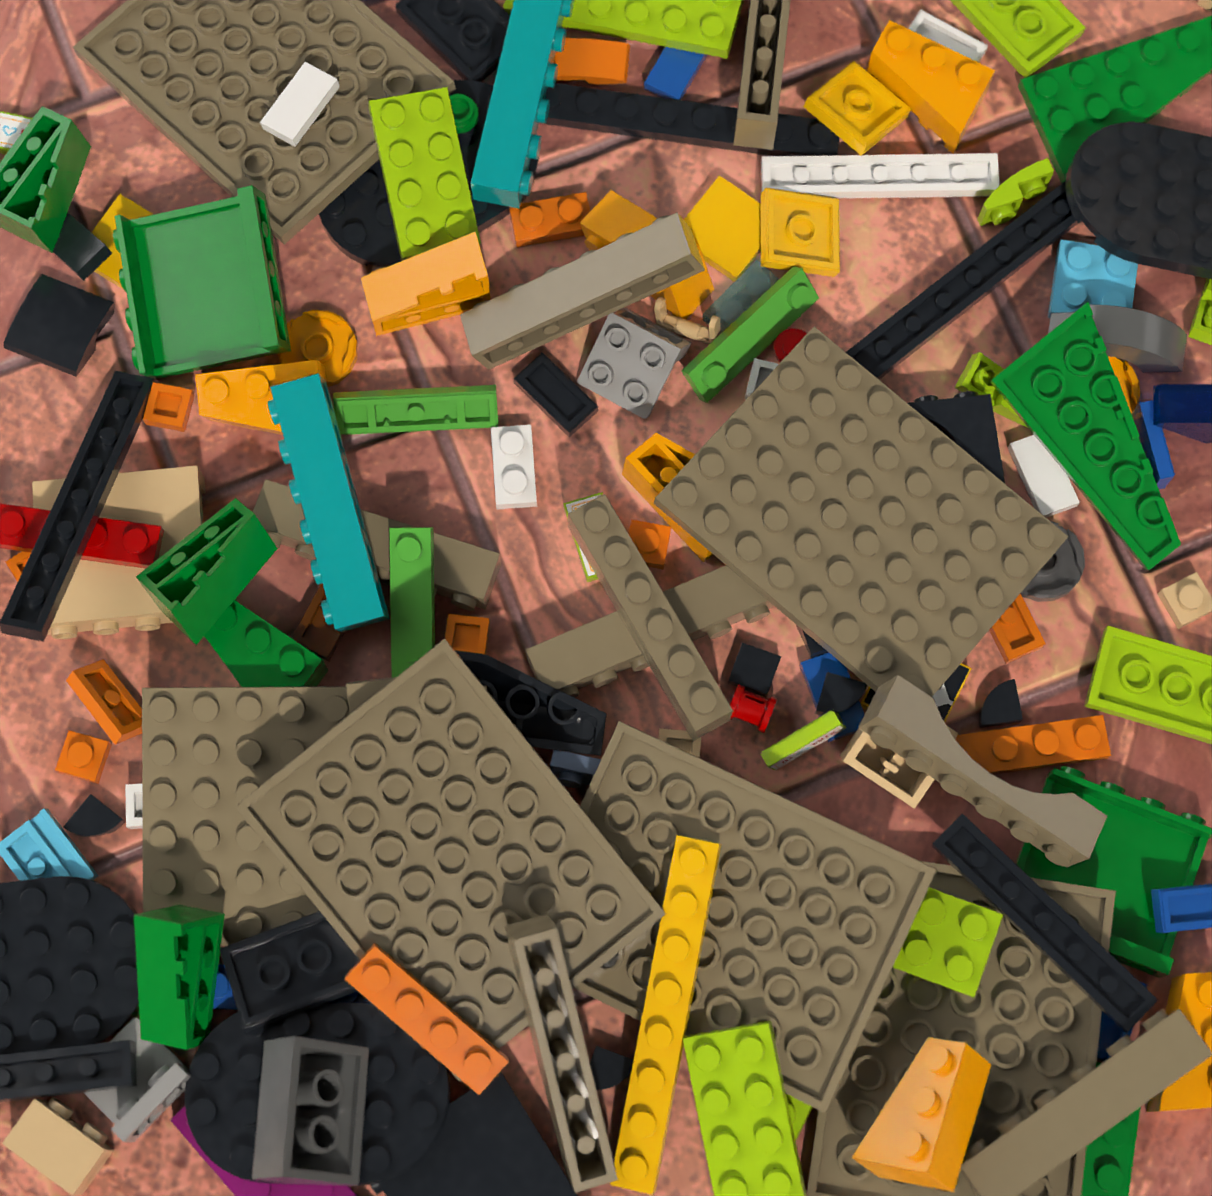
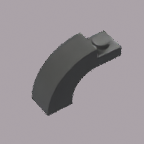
(1136, 337)

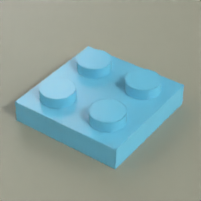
(1090, 275)

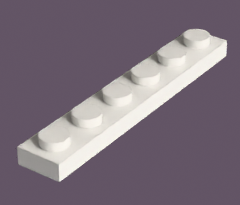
(883, 175)

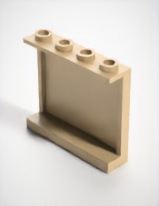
(109, 595)

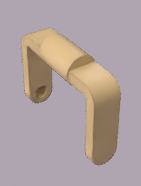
(685, 327)

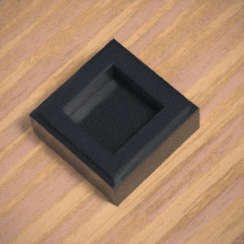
(754, 669)

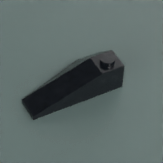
(537, 710)

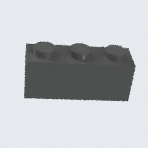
(310, 1112)

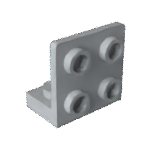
(632, 361)
(159, 1083)

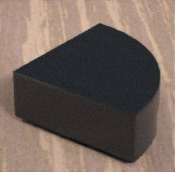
(839, 693)
(1001, 706)
(93, 819)
(609, 1068)

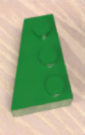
(41, 178)
(208, 569)
(261, 653)
(177, 973)

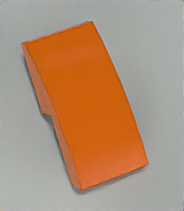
(593, 61)

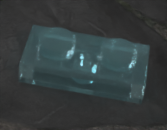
(741, 295)

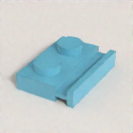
(43, 851)

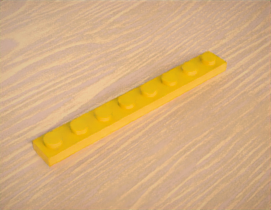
(665, 1014)

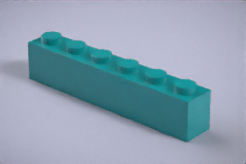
(519, 101)
(329, 503)

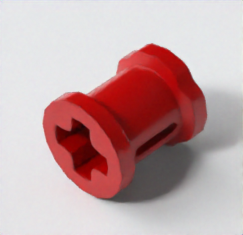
(752, 708)

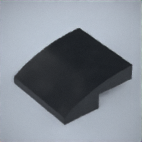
(58, 325)

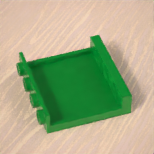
(202, 285)
(1135, 852)

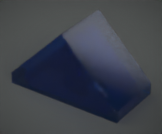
(1184, 410)

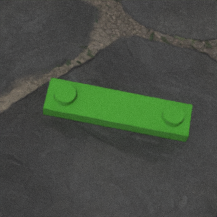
(750, 334)
(416, 409)
(411, 595)

